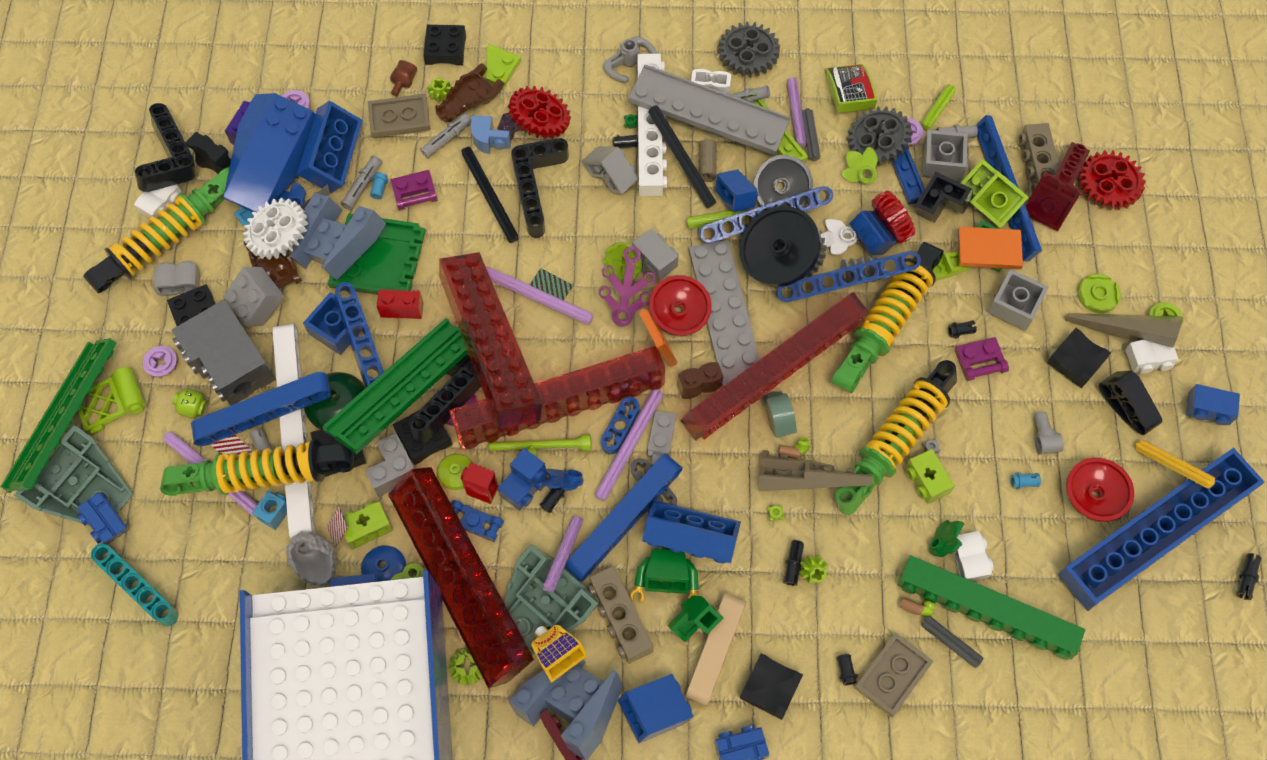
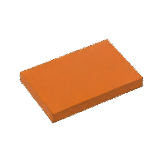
(990, 248)
(658, 337)

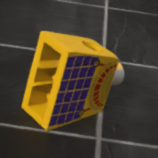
(557, 651)

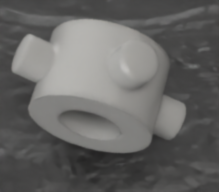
(931, 444)

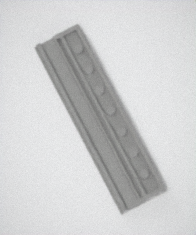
(710, 109)

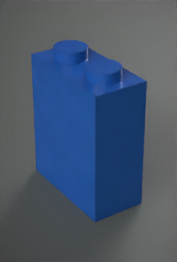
(655, 708)

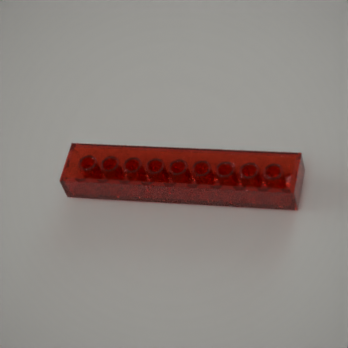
(490, 341)
(774, 368)
(568, 395)
(462, 577)

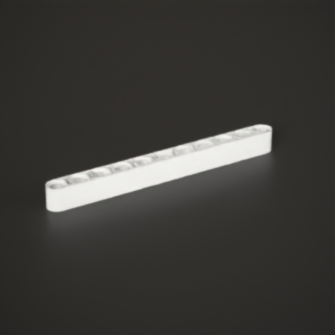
(293, 428)

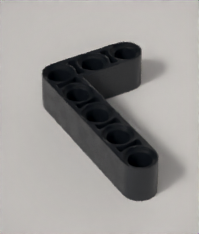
(530, 161)
(178, 166)
(451, 396)

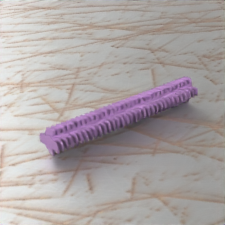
(796, 110)
(562, 554)

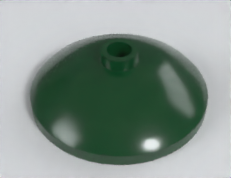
(346, 389)

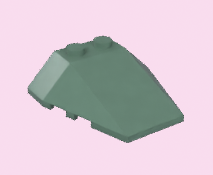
(74, 476)
(534, 607)

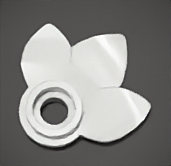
(835, 236)

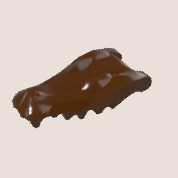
(468, 93)
(280, 270)

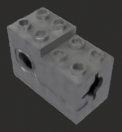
(223, 353)

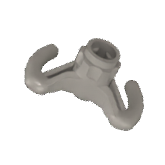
(628, 56)

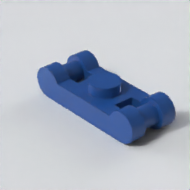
(475, 521)

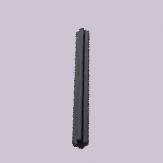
(682, 156)
(490, 194)

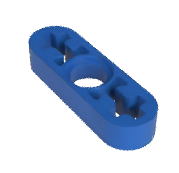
(618, 441)

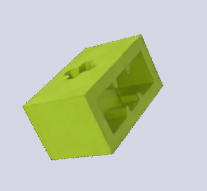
(928, 465)
(376, 525)

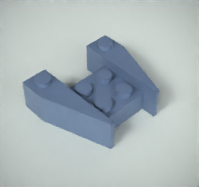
(334, 243)
(575, 697)

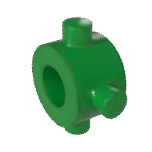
(630, 121)

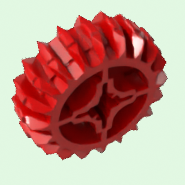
(893, 216)

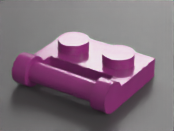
(413, 185)
(979, 353)

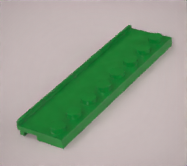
(397, 387)
(58, 416)

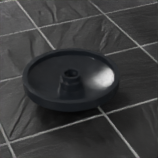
(780, 246)

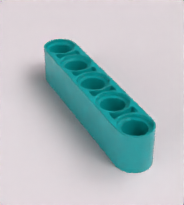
(127, 578)

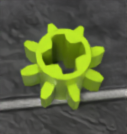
(439, 89)
(814, 569)

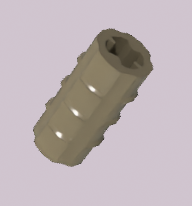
(707, 159)

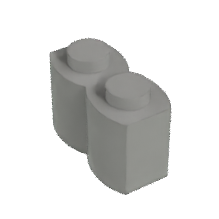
(175, 279)

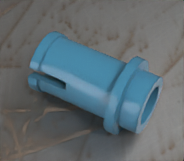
(378, 186)
(1025, 480)

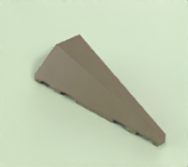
(1156, 329)
(793, 474)

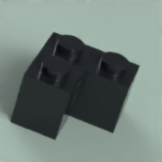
(940, 193)

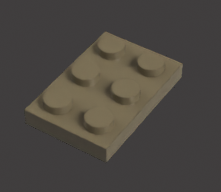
(398, 115)
(893, 674)

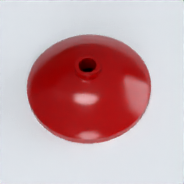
(688, 296)
(1108, 481)

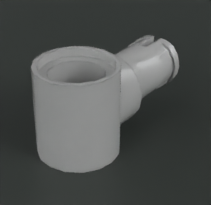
(1046, 440)

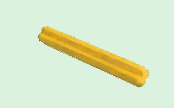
(1175, 464)

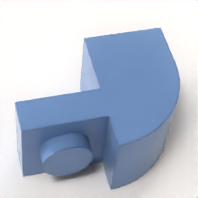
(485, 137)

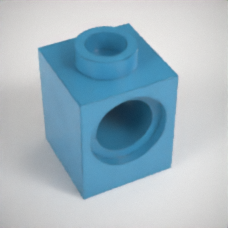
(273, 518)

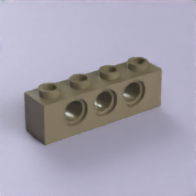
(1038, 151)
(610, 581)

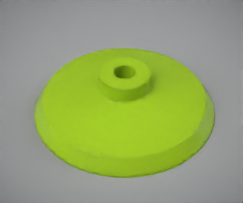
(450, 470)

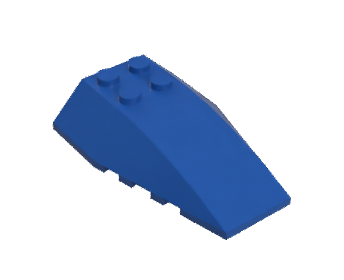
(267, 150)

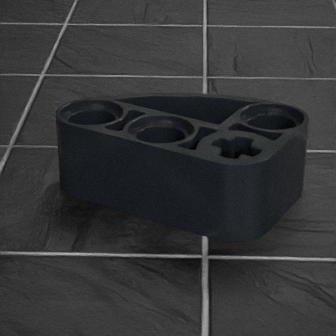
(1131, 401)

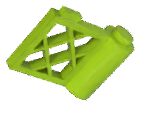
(126, 394)

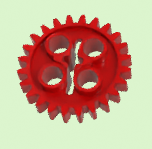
(539, 112)
(1111, 174)

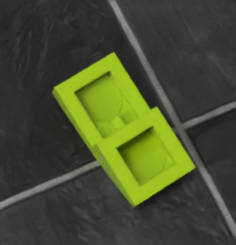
(949, 266)

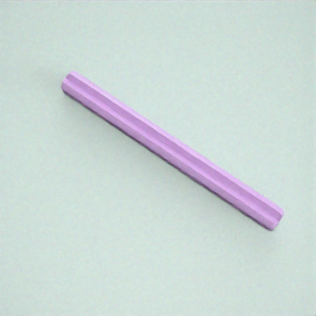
(540, 296)
(628, 445)
(193, 457)

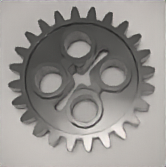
(749, 49)
(864, 133)

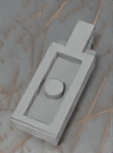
(661, 435)

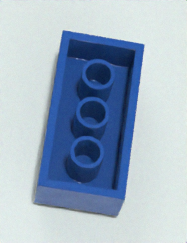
(329, 146)
(691, 532)

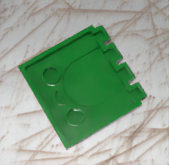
(387, 260)

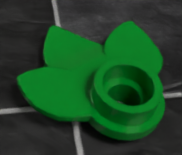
(946, 538)

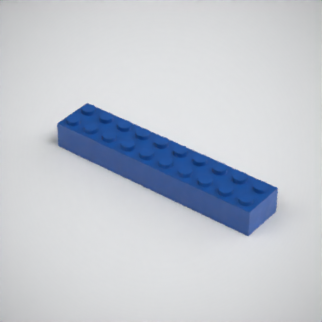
(1159, 530)

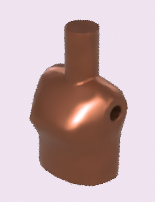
(402, 76)

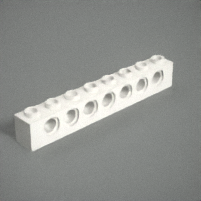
(650, 184)

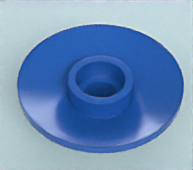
(394, 562)

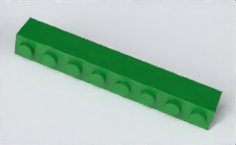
(992, 608)

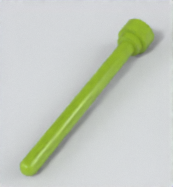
(582, 442)

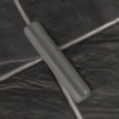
(811, 135)
(952, 642)

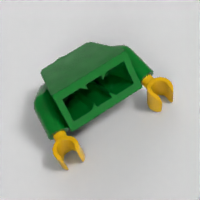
(666, 573)

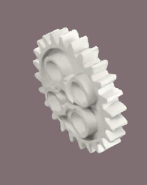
(275, 228)

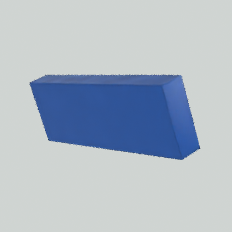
(908, 177)

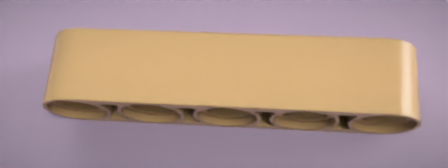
(715, 650)

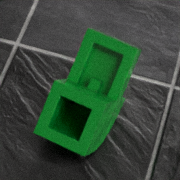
(695, 614)

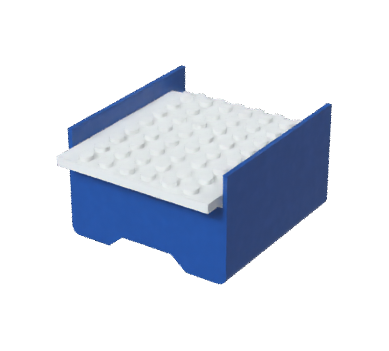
(345, 672)

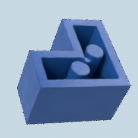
(524, 480)

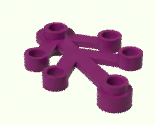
(626, 290)

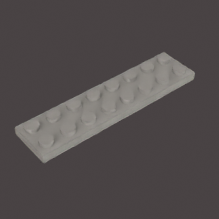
(729, 319)

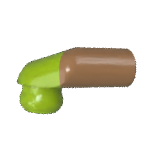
(797, 450)
(918, 609)

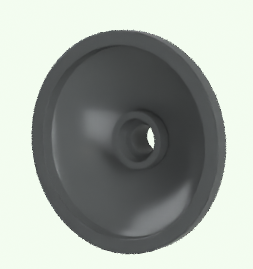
(784, 169)

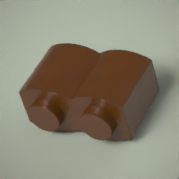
(695, 381)

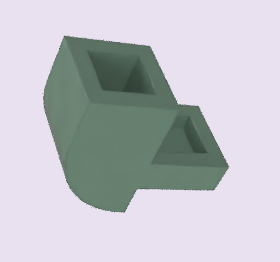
(780, 413)

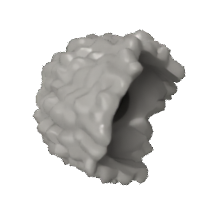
(312, 560)

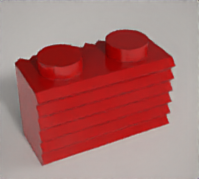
(400, 304)
(479, 482)

